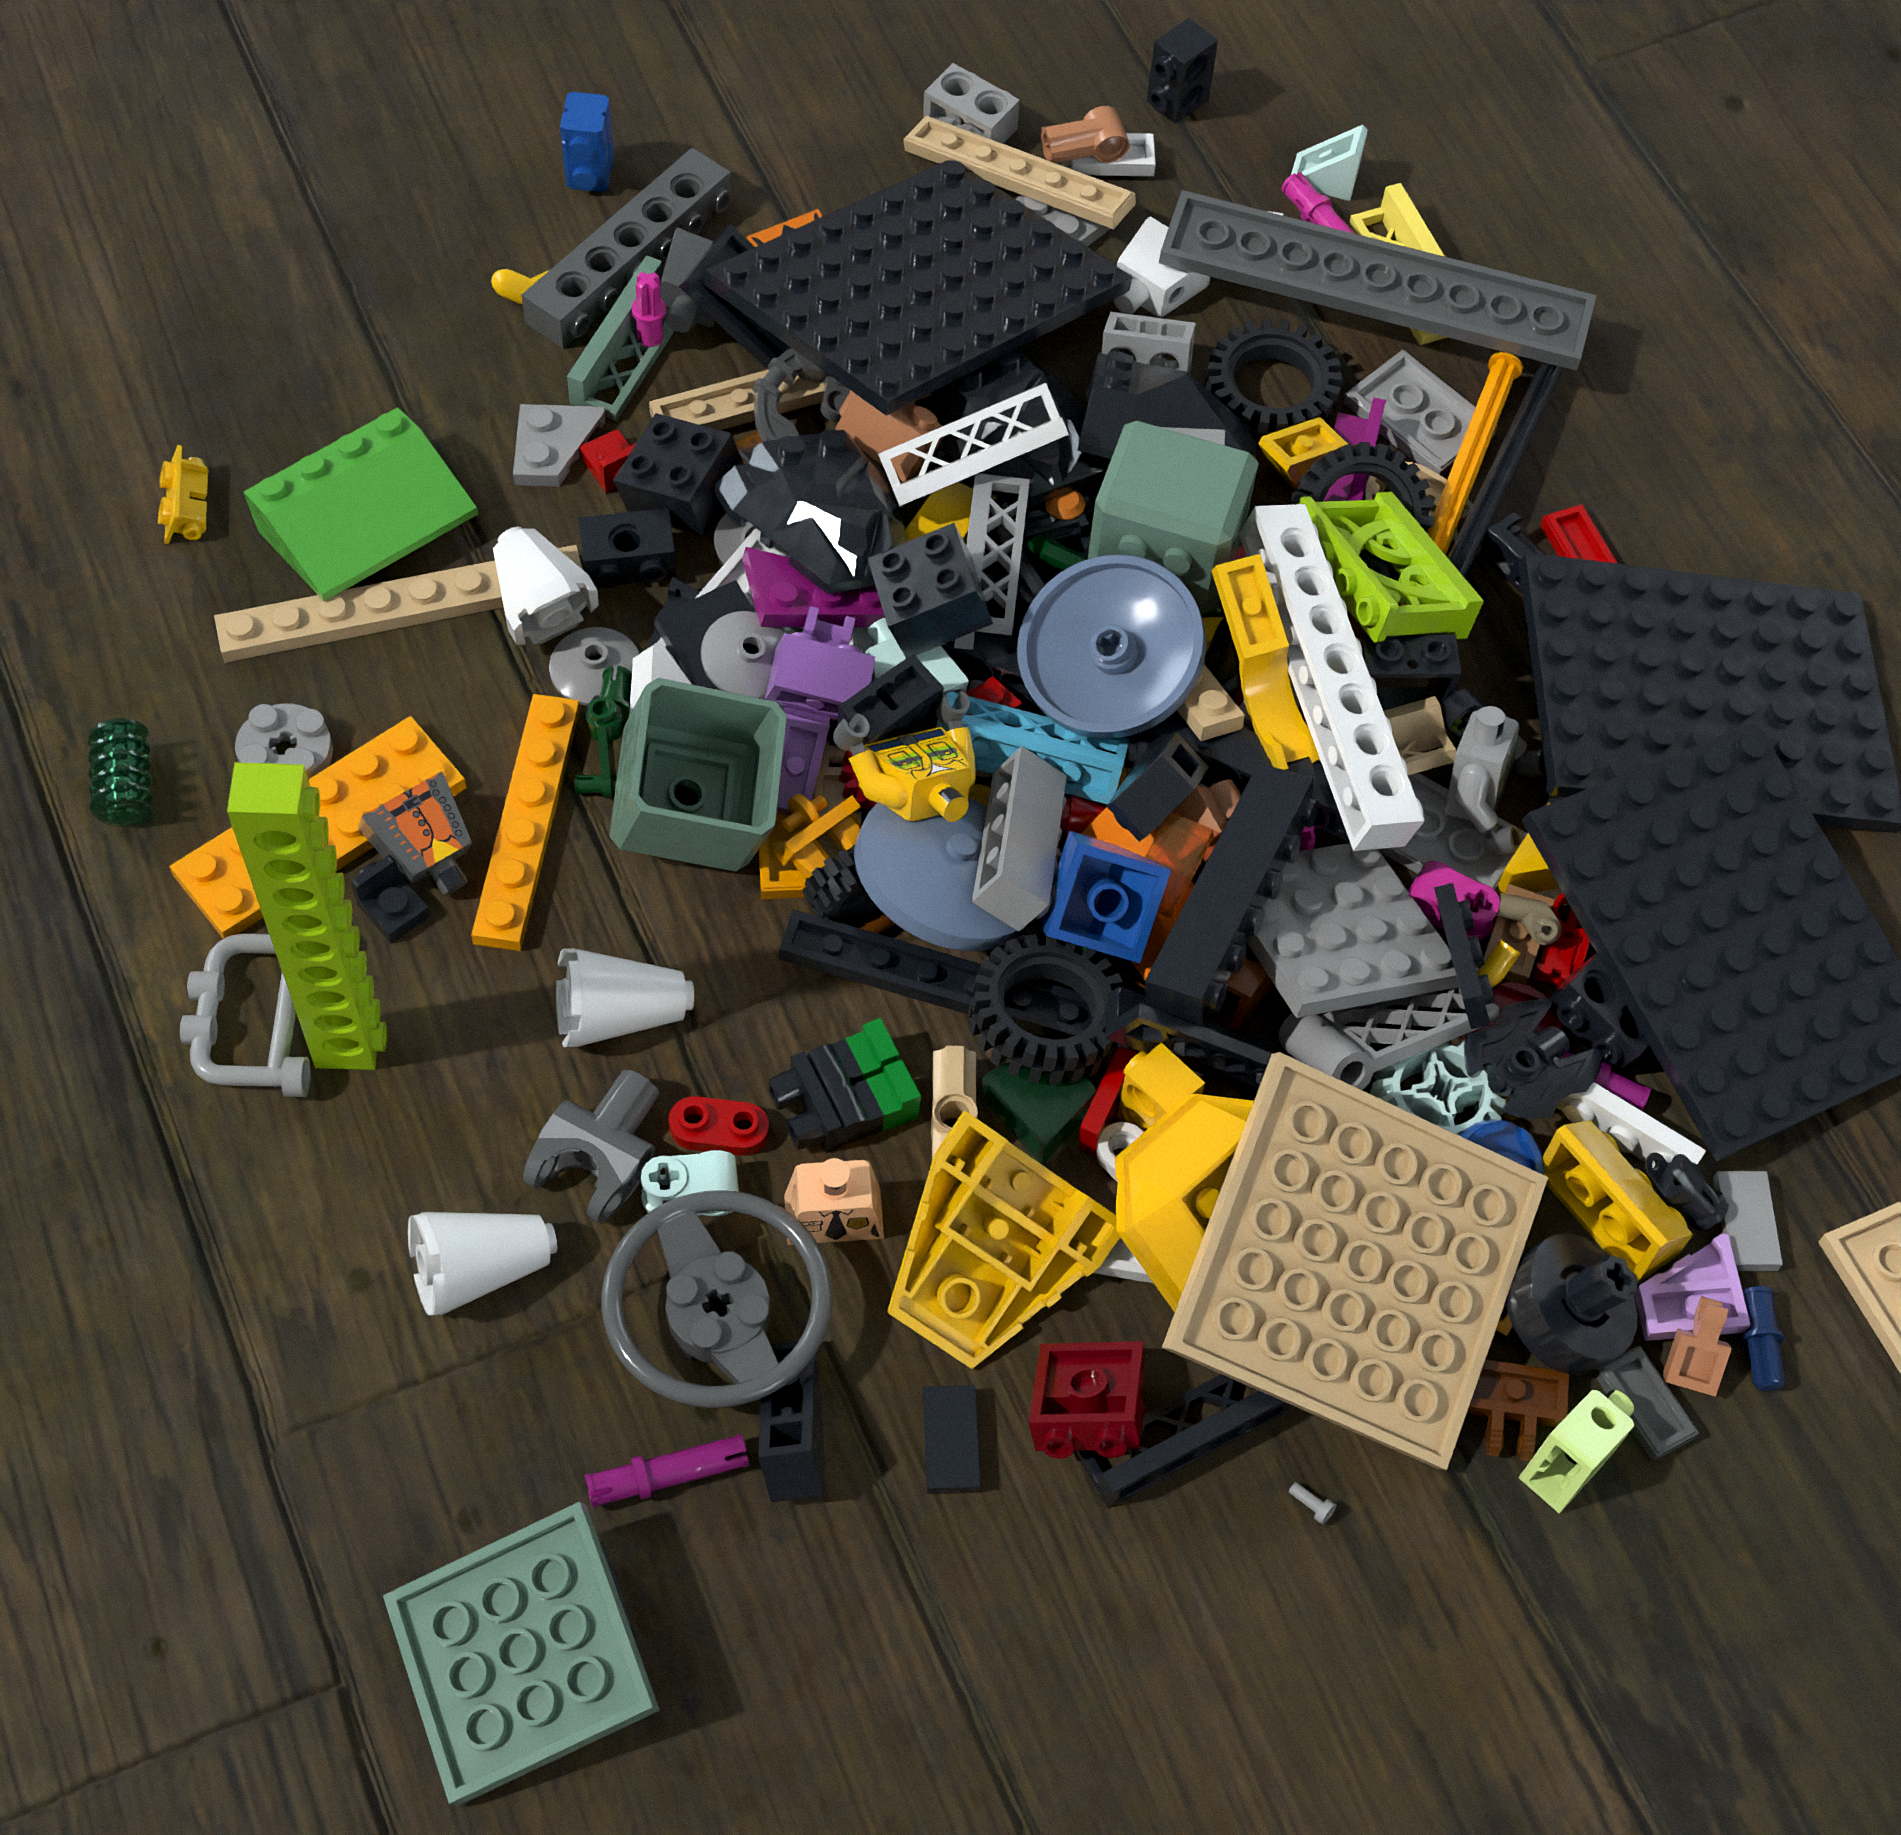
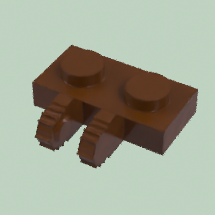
(1519, 1395)

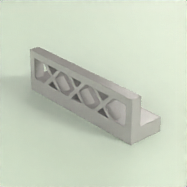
(979, 541)

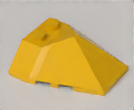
(993, 1243)

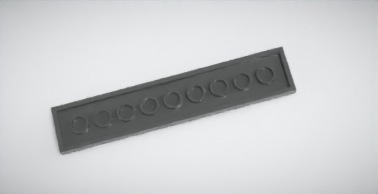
(1378, 279)

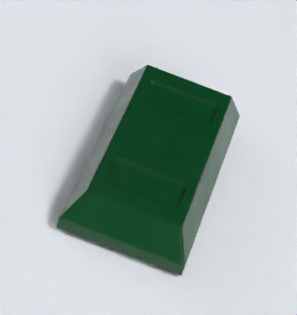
(1055, 552)

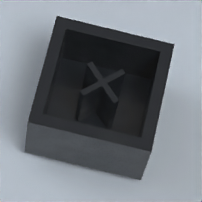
(677, 470)
(930, 591)

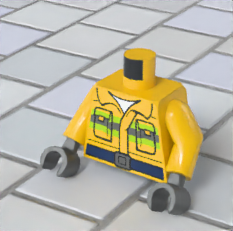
(918, 771)

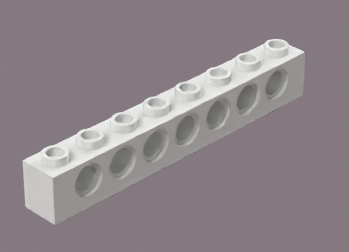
(1334, 682)

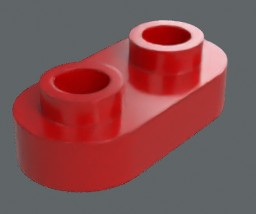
(718, 1126)

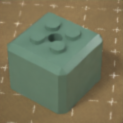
(1174, 502)
(718, 747)

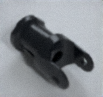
(1685, 1185)

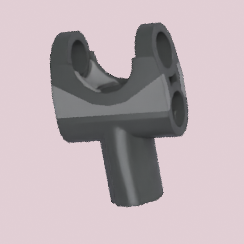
(598, 1143)

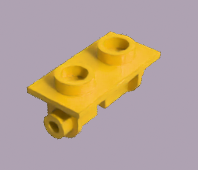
(176, 510)

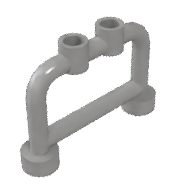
(201, 1029)

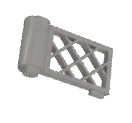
(1345, 1050)

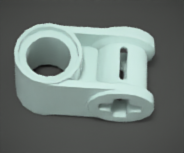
(688, 1175)

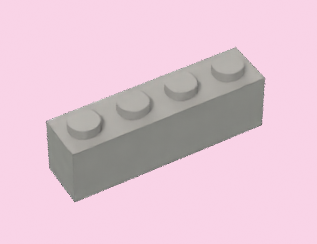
(1020, 840)

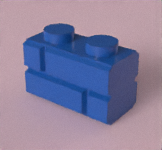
(587, 141)

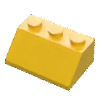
(1613, 1199)

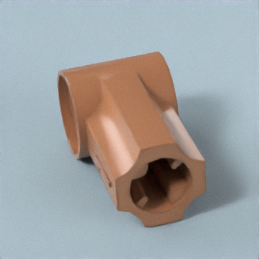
(1096, 135)

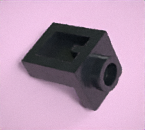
(388, 899)

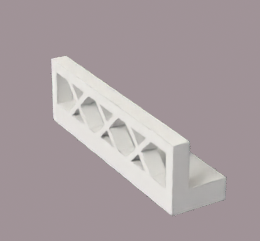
(980, 460)

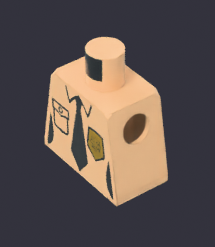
(836, 1200)

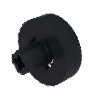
(1570, 1281)

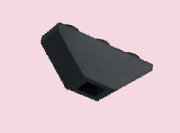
(1157, 784)

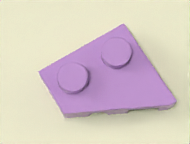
(1672, 1297)

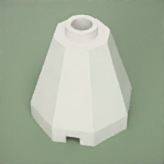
(540, 587)

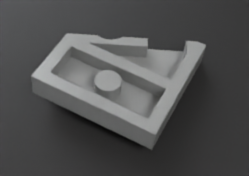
(551, 441)

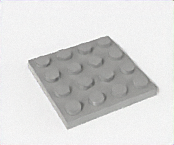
(1348, 935)

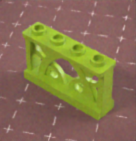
(1428, 581)

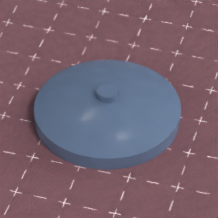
(1111, 646)
(927, 875)

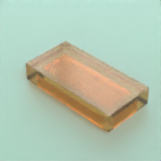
(1181, 848)

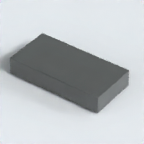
(1657, 1415)

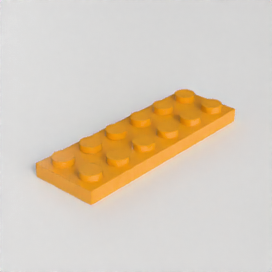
(348, 789)

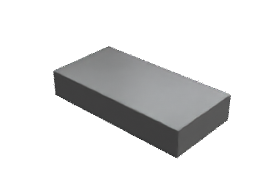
(1750, 1220)

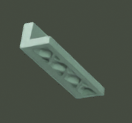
(610, 343)

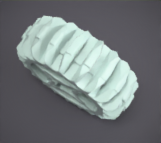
(1444, 1077)

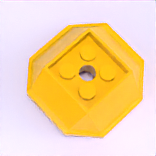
(1172, 1185)

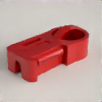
(1564, 955)

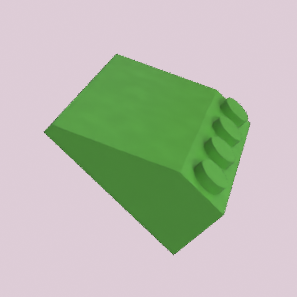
(359, 504)

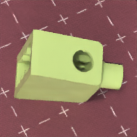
(1588, 1437)

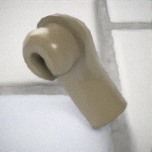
(1534, 916)

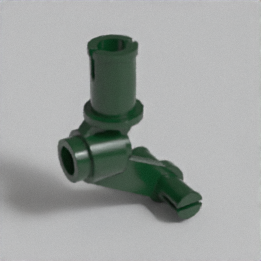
(606, 725)

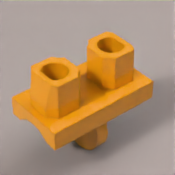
(804, 847)

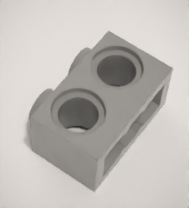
(972, 104)
(1150, 339)

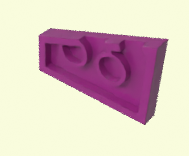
(785, 595)

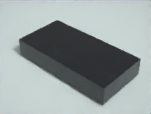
(951, 1439)

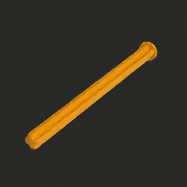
(1503, 370)

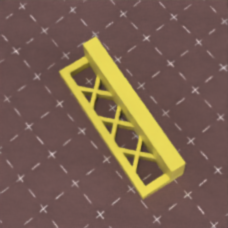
(1405, 229)

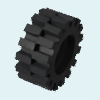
(838, 892)

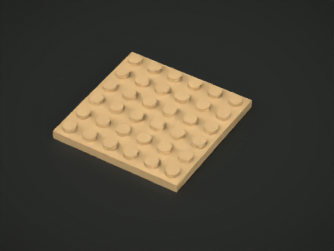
(1356, 1262)

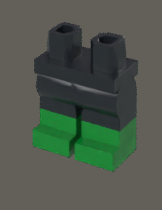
(847, 1090)

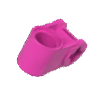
(1438, 874)

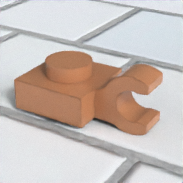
(1698, 1356)

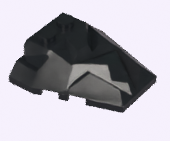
(1051, 467)
(819, 504)

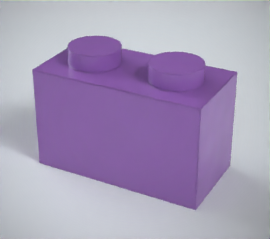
(816, 674)

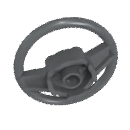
(706, 1278)

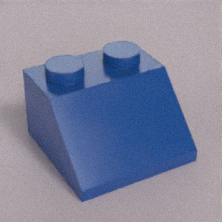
(1104, 897)

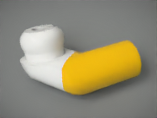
(1499, 962)

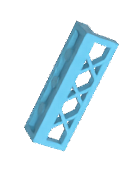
(1089, 771)

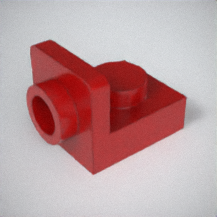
(606, 457)

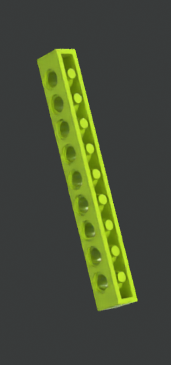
(306, 912)

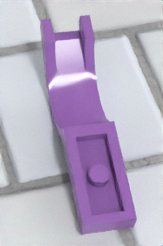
(804, 730)

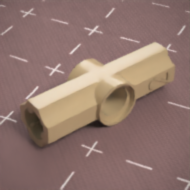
(952, 1089)

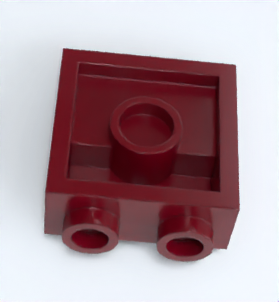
(1088, 1398)

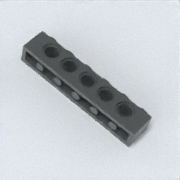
(601, 266)

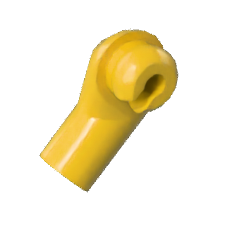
(512, 284)

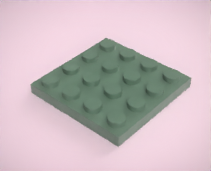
(519, 1654)

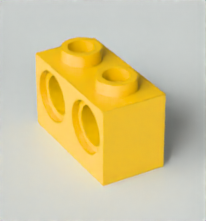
(1154, 1086)

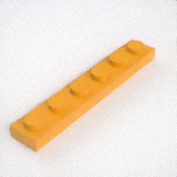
(526, 823)

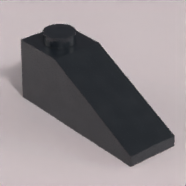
(792, 1434)

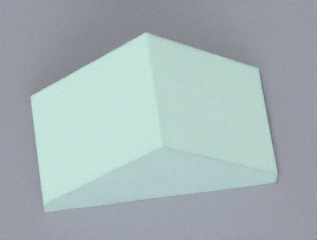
(1333, 163)

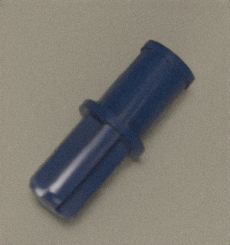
(1763, 1339)

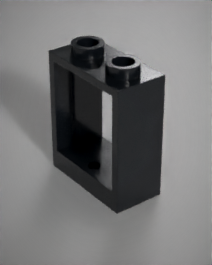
(1432, 654)

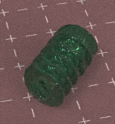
(120, 772)

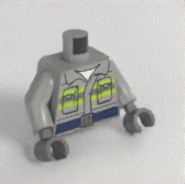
(1482, 772)

